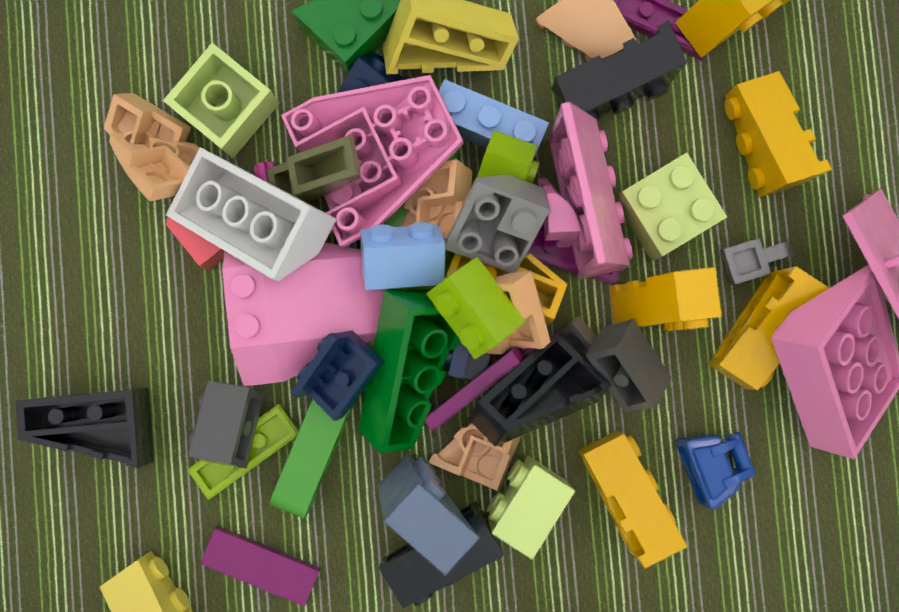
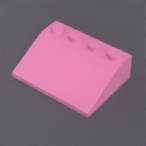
(587, 186)
(840, 363)

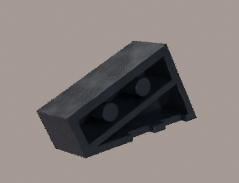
(623, 76)
(538, 392)
(96, 424)
(416, 578)

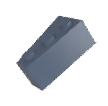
(424, 513)

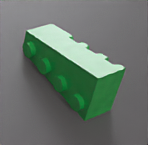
(414, 346)

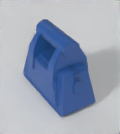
(710, 467)

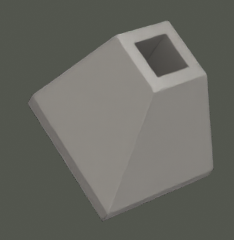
(499, 221)

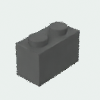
(629, 365)
(225, 424)

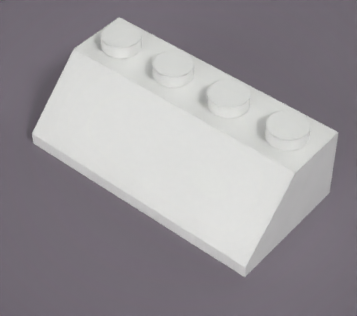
(249, 216)

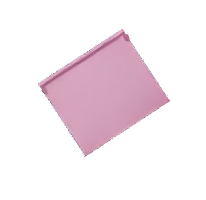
(877, 235)

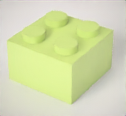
(222, 100)
(670, 207)
(528, 506)

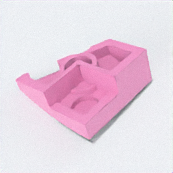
(561, 221)

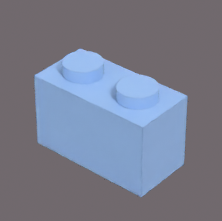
(402, 256)

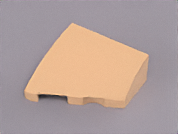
(588, 26)
(140, 119)
(154, 167)
(440, 197)
(523, 294)
(476, 457)

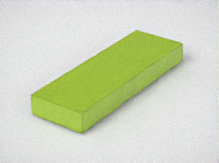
(271, 434)

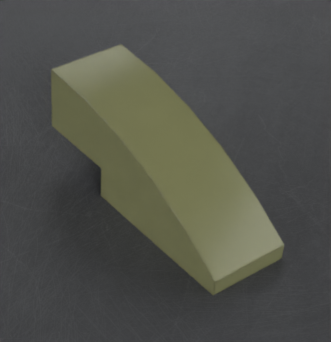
(317, 170)

